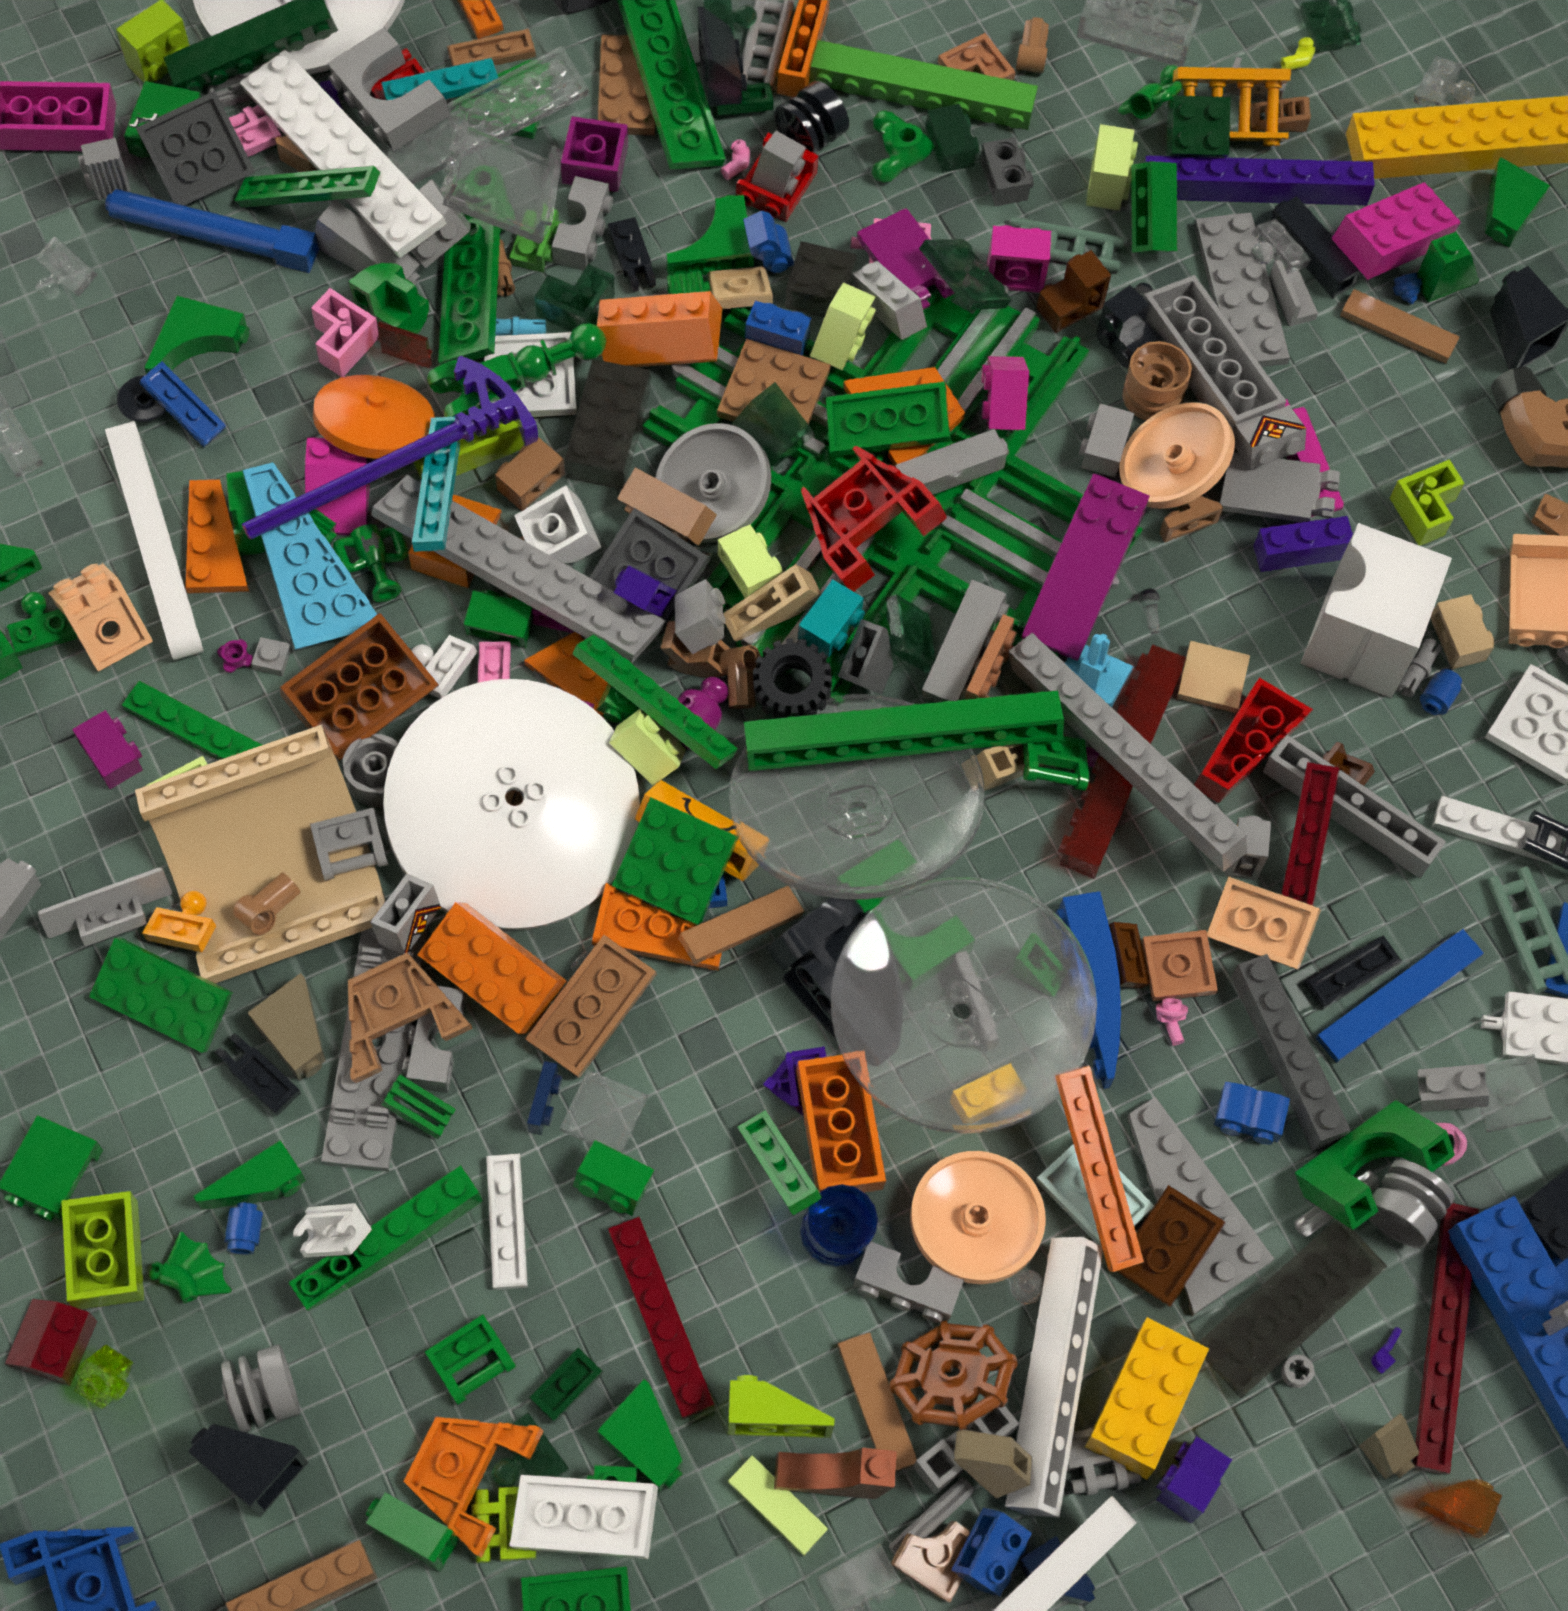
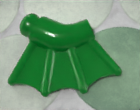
(191, 1270)

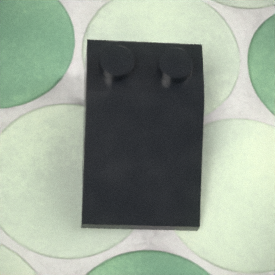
(1549, 1217)

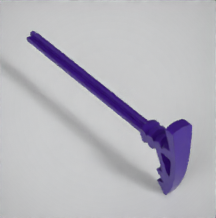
(478, 380)

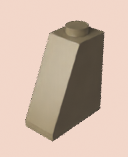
(291, 1027)

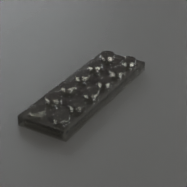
(1290, 1307)

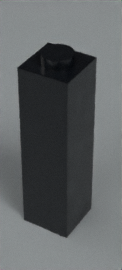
(1328, 262)

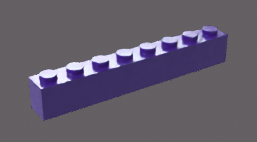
(1271, 180)

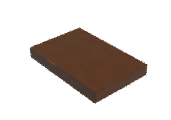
(1172, 1245)

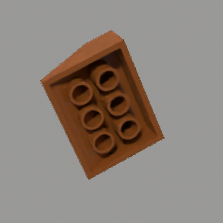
(359, 685)

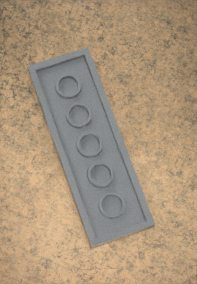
(1241, 285)

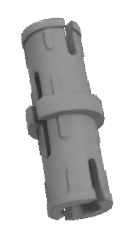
(1419, 667)

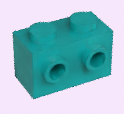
(831, 618)

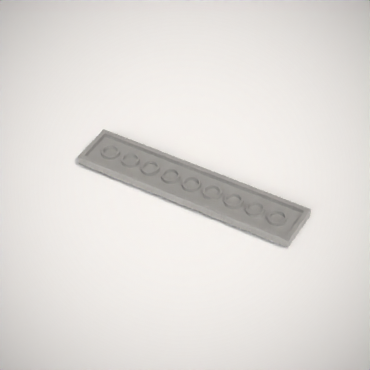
(528, 574)

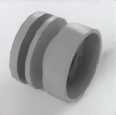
(1411, 1203)
(260, 1388)

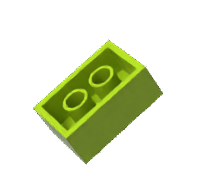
(102, 1250)

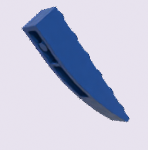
(1089, 924)

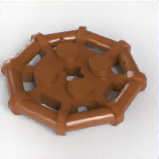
(954, 1390)

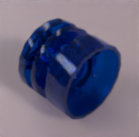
(845, 1208)

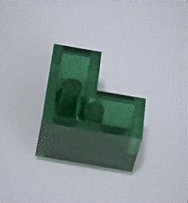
(574, 304)

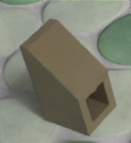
(993, 1461)

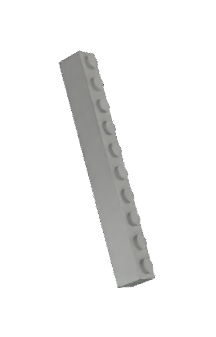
(1131, 754)

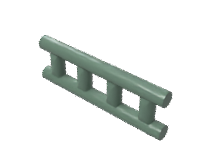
(1080, 238)
(1537, 911)

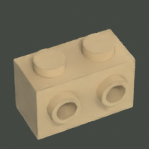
(1462, 631)

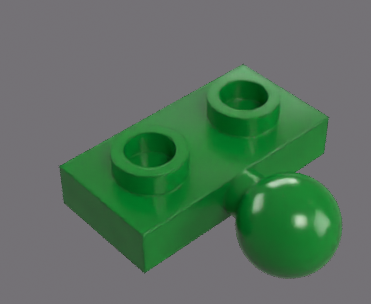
(41, 629)

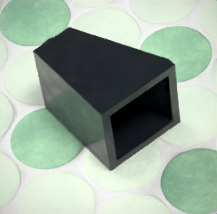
(1527, 318)
(248, 1464)

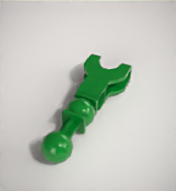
(529, 365)

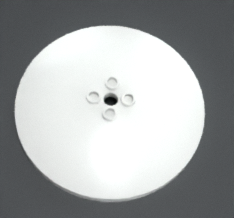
(505, 860)

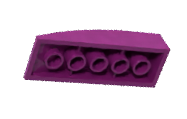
(1086, 566)

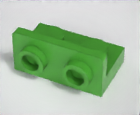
(532, 254)

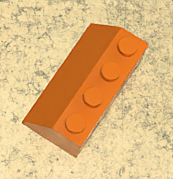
(661, 329)

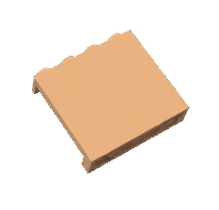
(1538, 590)

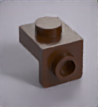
(1353, 767)

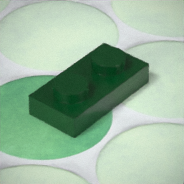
(755, 99)
(566, 1385)

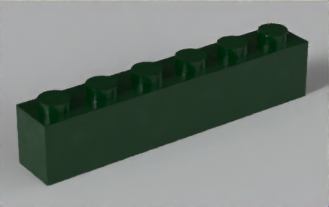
(250, 44)

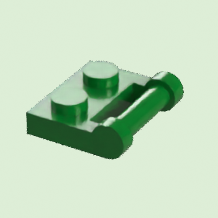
(1064, 753)
(465, 1349)

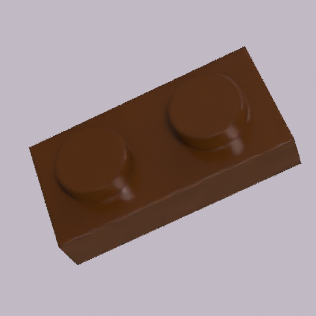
(1129, 955)

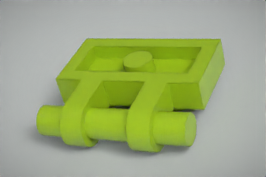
(506, 1510)

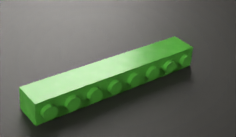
(923, 84)

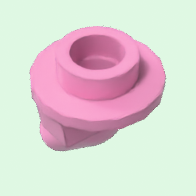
(1170, 1012)

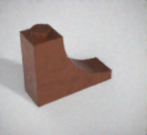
(851, 1474)

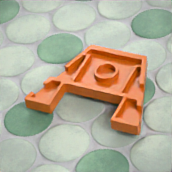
(904, 379)
(454, 1464)

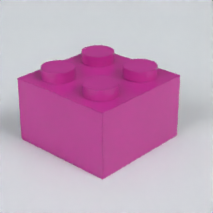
(1019, 257)

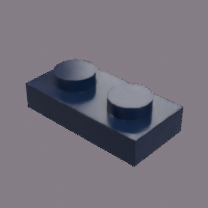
(541, 1111)

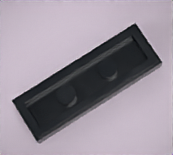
(1352, 972)

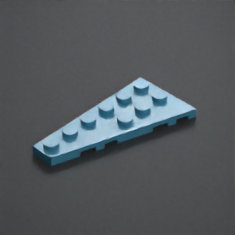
(311, 580)

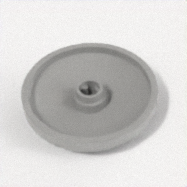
(721, 470)

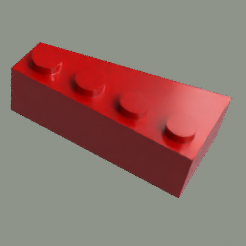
(1250, 738)

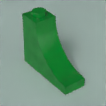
(722, 245)
(195, 330)

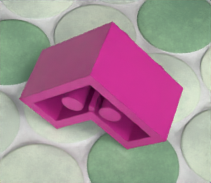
(1007, 392)

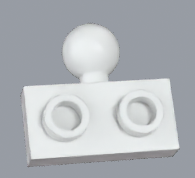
(447, 663)

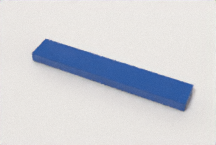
(1399, 995)

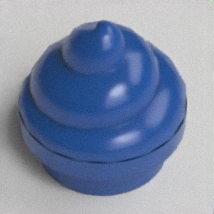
(1407, 287)

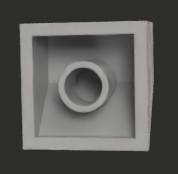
(447, 236)

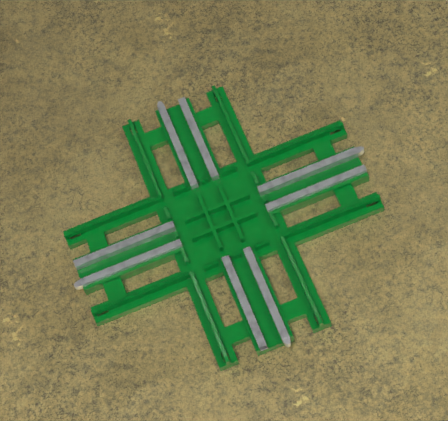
(973, 522)

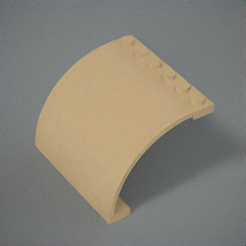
(243, 825)

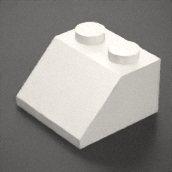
(559, 527)

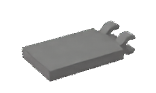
(1279, 489)

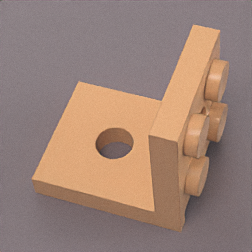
(92, 602)

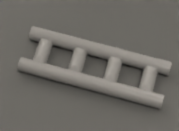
(773, 53)

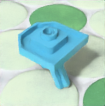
(1101, 671)

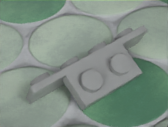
(108, 909)

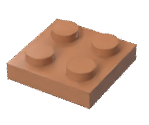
(1179, 965)

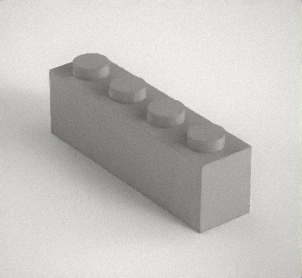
(965, 643)

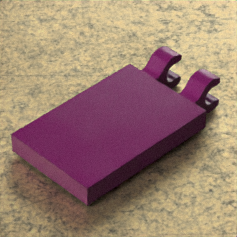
(896, 246)

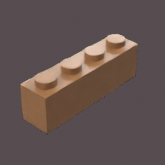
(312, 1583)

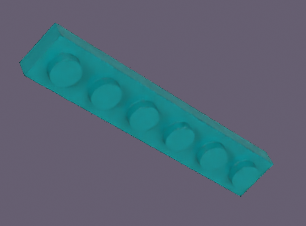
(436, 493)

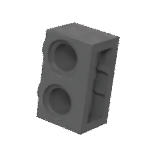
(1006, 171)

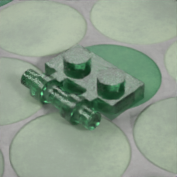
(1322, 24)

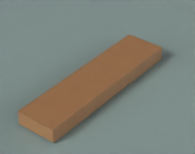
(1399, 326)
(741, 924)
(876, 1399)

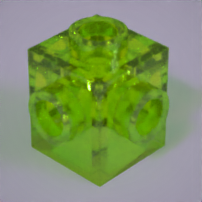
(103, 1376)

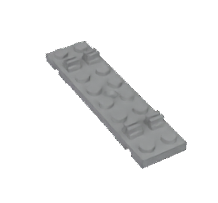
(358, 1125)

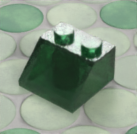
(774, 424)

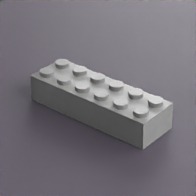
(1222, 365)

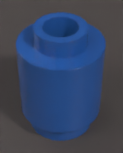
(1441, 692)
(243, 1228)

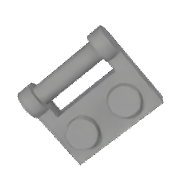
(346, 833)

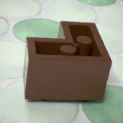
(1077, 295)

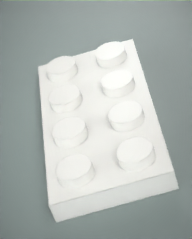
(584, 1516)

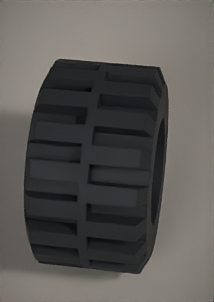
(792, 657)

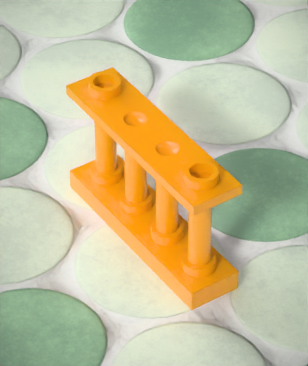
(1245, 80)

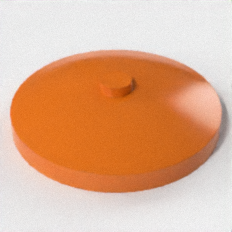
(371, 415)

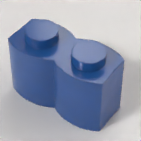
(768, 242)
(1251, 1112)

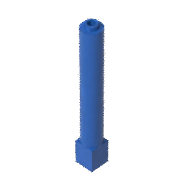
(288, 246)

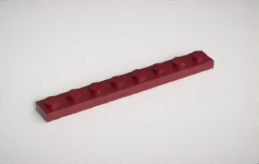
(1444, 1350)

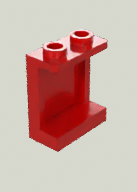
(771, 203)

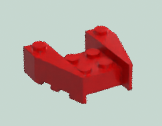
(860, 506)

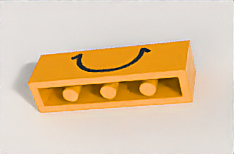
(740, 863)

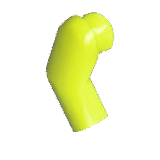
(1302, 56)

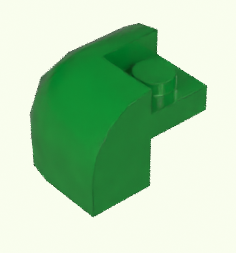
(390, 297)
(242, 511)

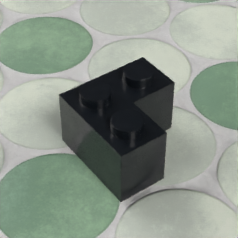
(1124, 325)

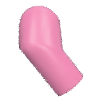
(740, 160)

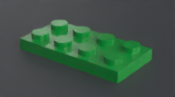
(888, 418)
(160, 994)

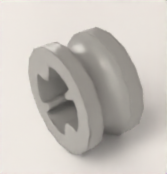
(1305, 1365)

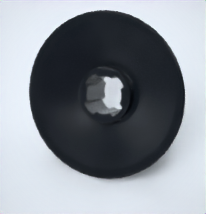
(130, 402)

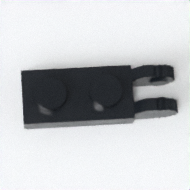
(631, 252)
(259, 1076)

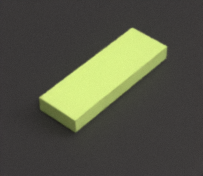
(777, 1506)

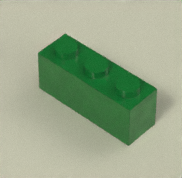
(1154, 207)

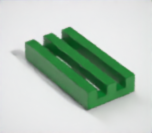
(424, 1096)

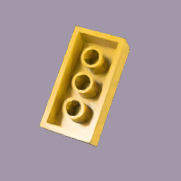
(1147, 1398)

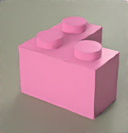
(346, 330)

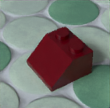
(52, 1340)

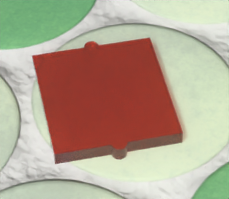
(404, 345)

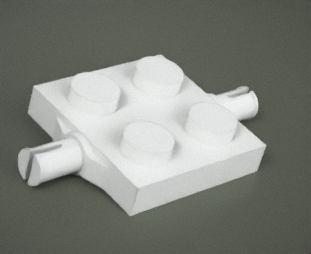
(1533, 1026)

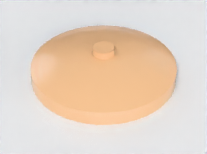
(1178, 454)
(977, 1217)

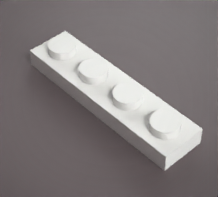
(1488, 827)

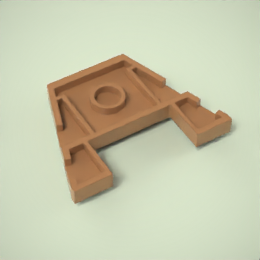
(389, 999)

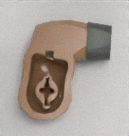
(1531, 419)

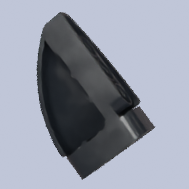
(813, 951)

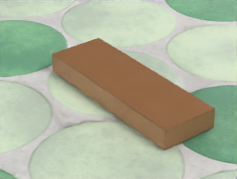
(501, 48)

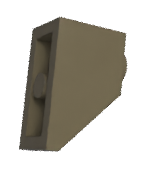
(1391, 1448)

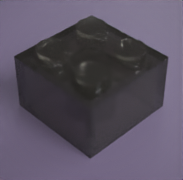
(817, 278)

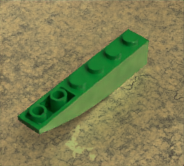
(390, 1238)

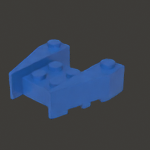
(81, 1567)

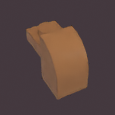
(701, 664)

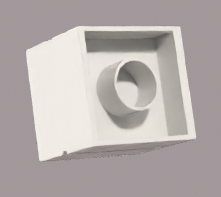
(1376, 610)

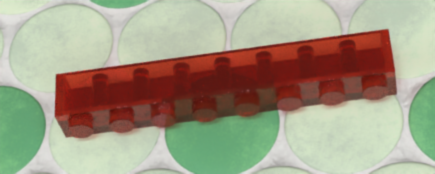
(1110, 790)

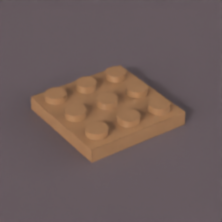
(761, 366)

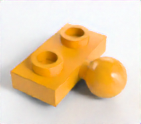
(182, 928)

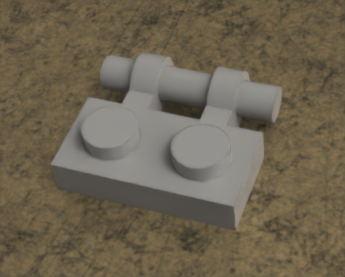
(1086, 1459)

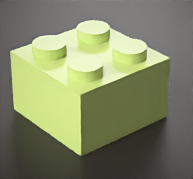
(1111, 167)
(844, 326)

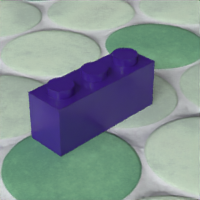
(1302, 543)

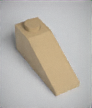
(773, 603)
(1001, 764)

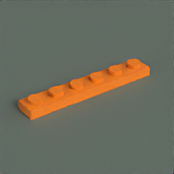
(1099, 1168)

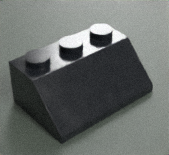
(719, 60)

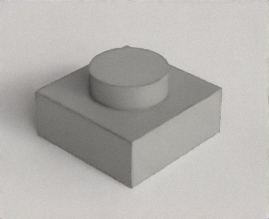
(271, 656)

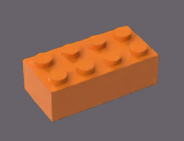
(492, 967)
(839, 1126)

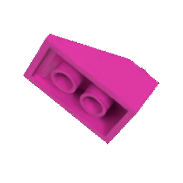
(326, 463)

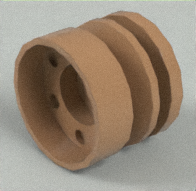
(1156, 379)

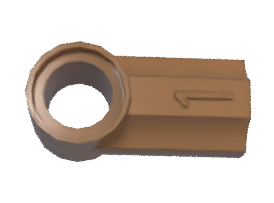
(1032, 50)
(739, 666)
(260, 911)

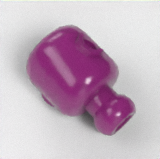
(705, 702)

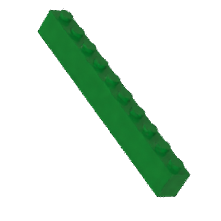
(903, 730)

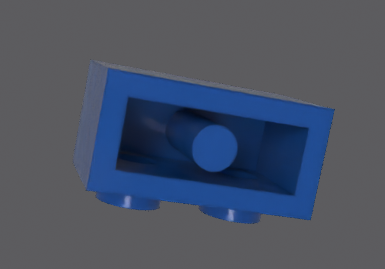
(778, 327)
(991, 1552)

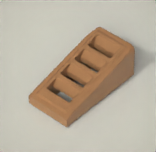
(1288, 106)

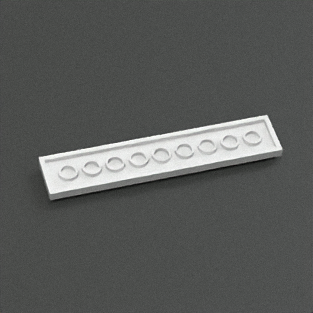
(334, 141)

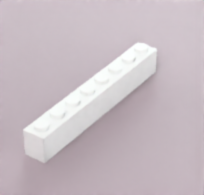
(1056, 1372)

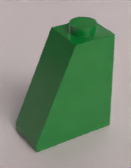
(1512, 201)
(1446, 268)
(643, 1438)
(412, 1530)

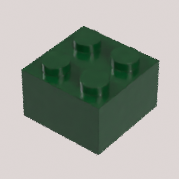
(1198, 126)

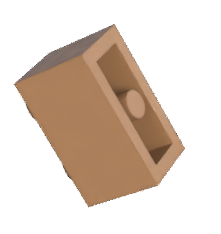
(529, 474)

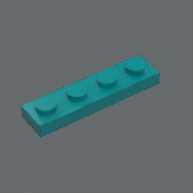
(449, 81)

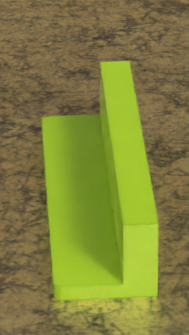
(484, 449)

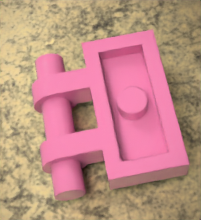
(257, 133)

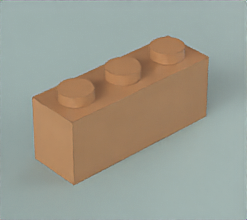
(667, 506)

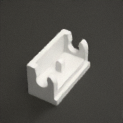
(332, 1230)

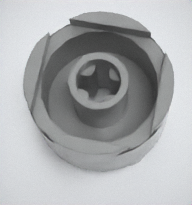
(367, 767)

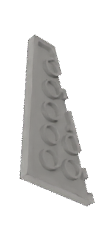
(1174, 1162)

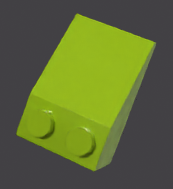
(768, 1411)

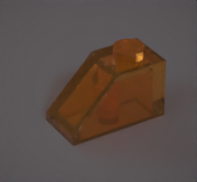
(1463, 1505)

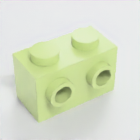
(748, 560)
(647, 746)

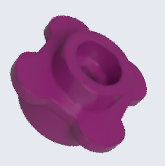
(234, 647)

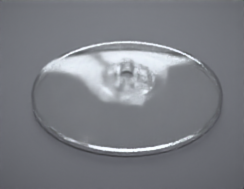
(912, 829)
(975, 948)

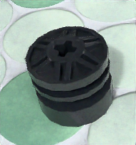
(812, 117)

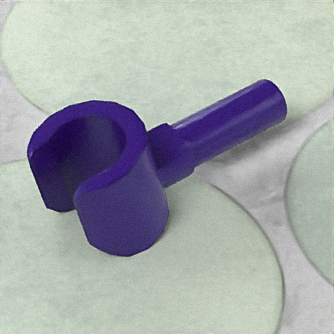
(331, 91)
(1382, 1359)

